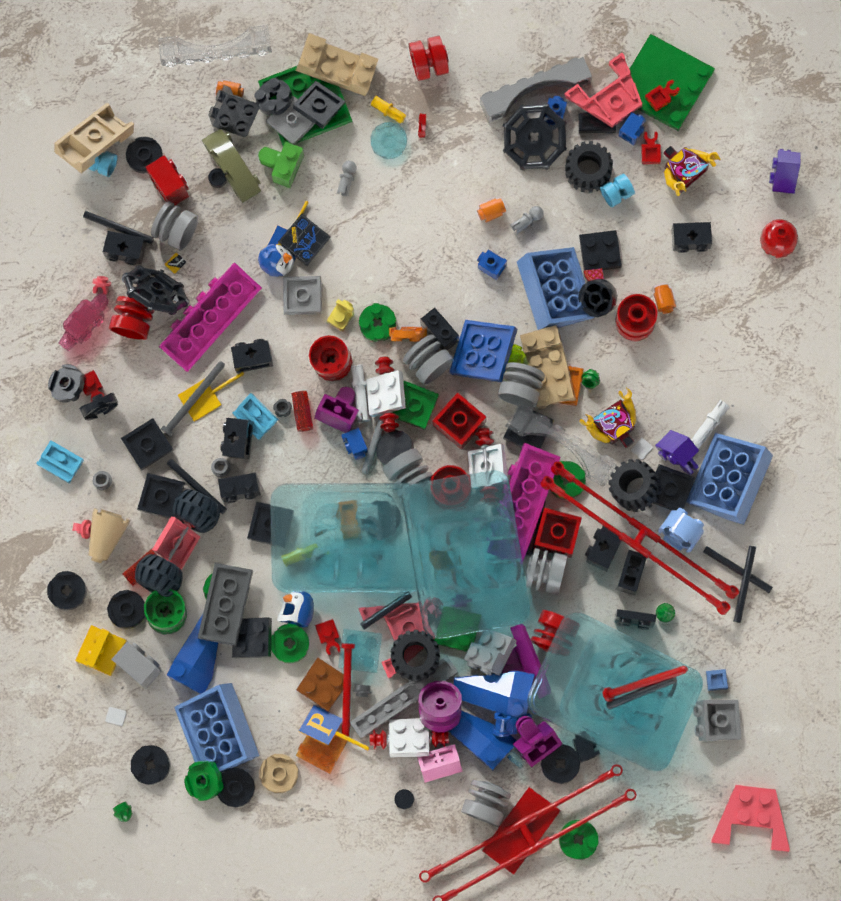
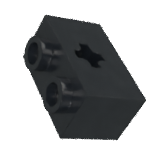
(699, 230)
(116, 241)
(440, 328)
(261, 359)
(241, 447)
(600, 558)
(631, 572)

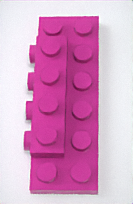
(209, 316)
(526, 490)

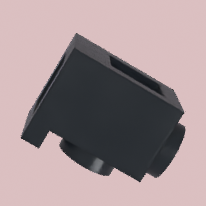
(584, 748)

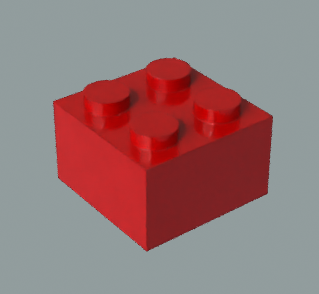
(167, 180)
(459, 421)
(557, 532)

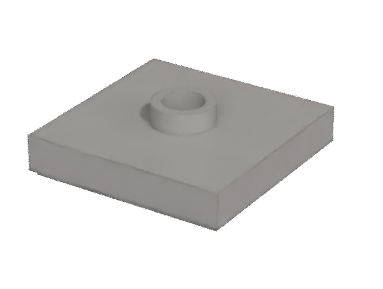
(290, 124)
(302, 295)

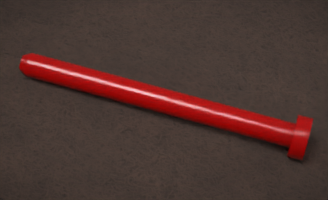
(347, 687)
(609, 693)

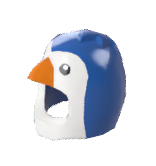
(274, 259)
(297, 609)

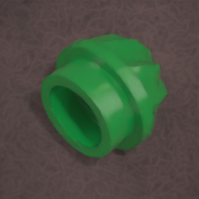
(590, 379)
(665, 612)
(123, 812)

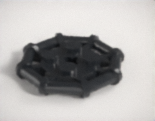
(545, 136)
(155, 291)

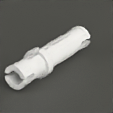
(360, 393)
(710, 423)

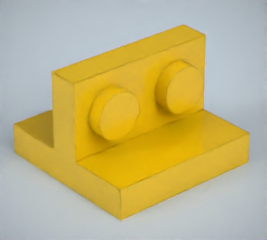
(99, 649)

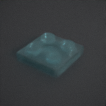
(366, 652)

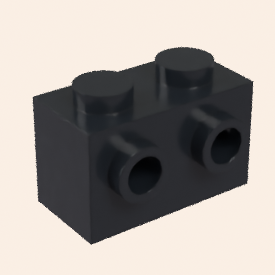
(239, 487)

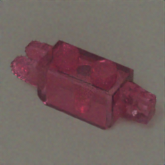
(83, 320)

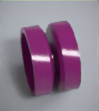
(440, 706)

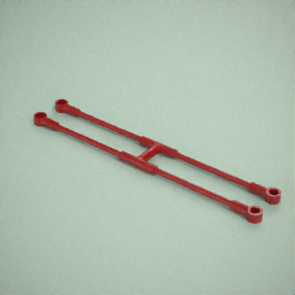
(730, 590)
(522, 825)

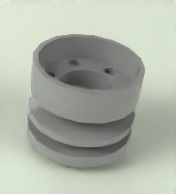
(174, 226)
(431, 362)
(521, 384)
(406, 468)
(546, 571)
(486, 802)

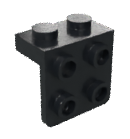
(233, 112)

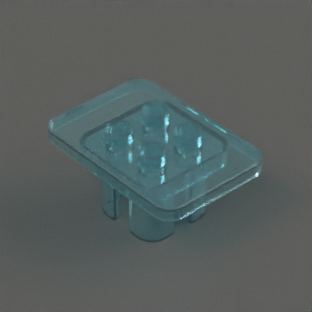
(340, 538)
(465, 554)
(596, 656)

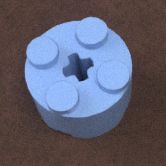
(681, 530)

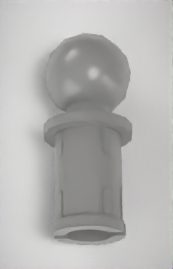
(349, 169)
(535, 213)

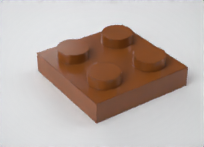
(322, 684)

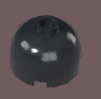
(598, 297)

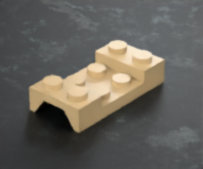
(336, 65)
(92, 138)
(546, 352)

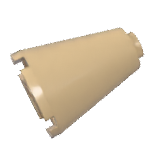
(105, 534)

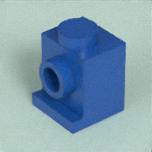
(559, 103)
(632, 128)
(493, 270)
(355, 443)

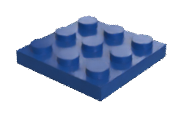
(483, 350)

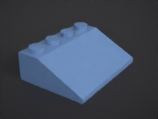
(553, 287)
(730, 478)
(217, 728)

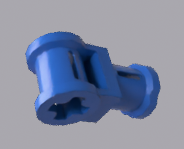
(505, 724)

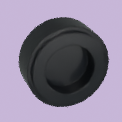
(217, 178)
(404, 799)

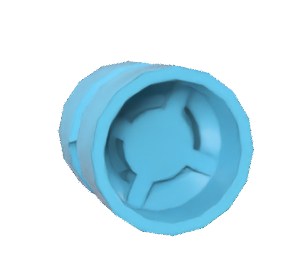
(105, 163)
(617, 190)

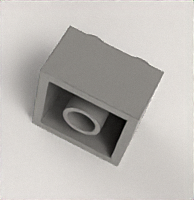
(139, 667)

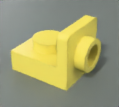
(341, 315)

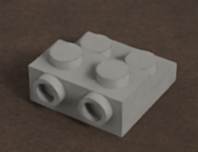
(490, 652)
(717, 720)

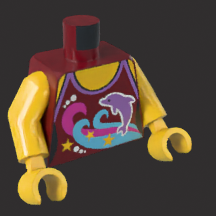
(686, 167)
(614, 422)

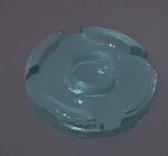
(388, 140)

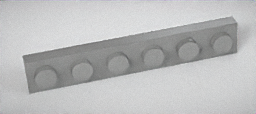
(399, 700)

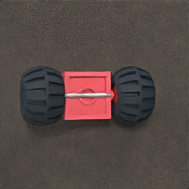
(177, 542)

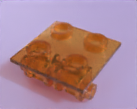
(321, 755)

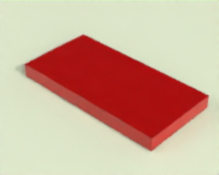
(511, 844)

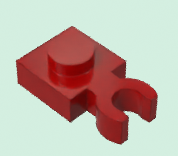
(660, 97)
(650, 151)
(92, 384)
(328, 634)

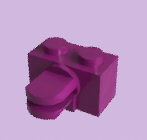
(338, 411)
(535, 740)

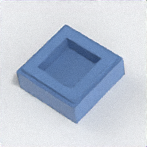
(716, 680)

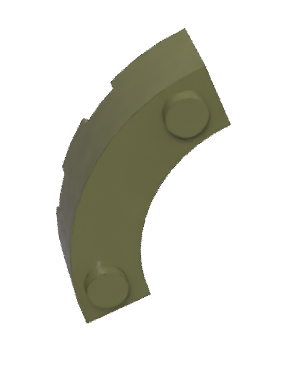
(229, 160)

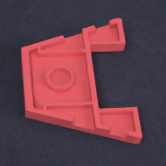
(612, 102)
(402, 619)
(753, 808)

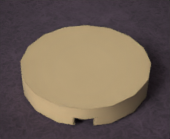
(278, 773)

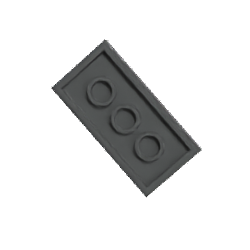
(225, 604)

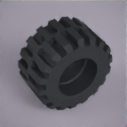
(588, 152)
(626, 474)
(407, 640)

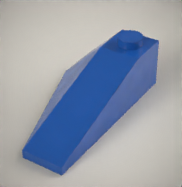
(195, 662)
(501, 693)
(480, 741)

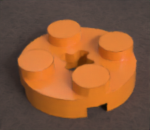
(414, 334)

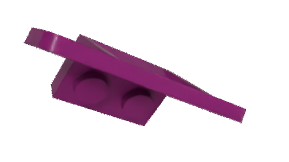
(523, 656)

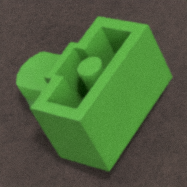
(284, 163)

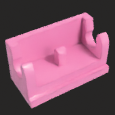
(440, 763)

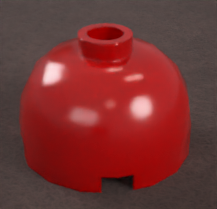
(779, 238)

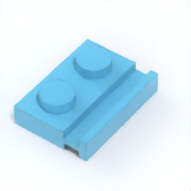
(256, 411)
(60, 461)

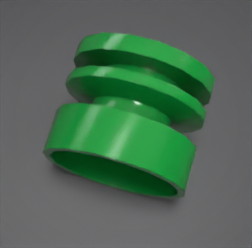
(157, 605)

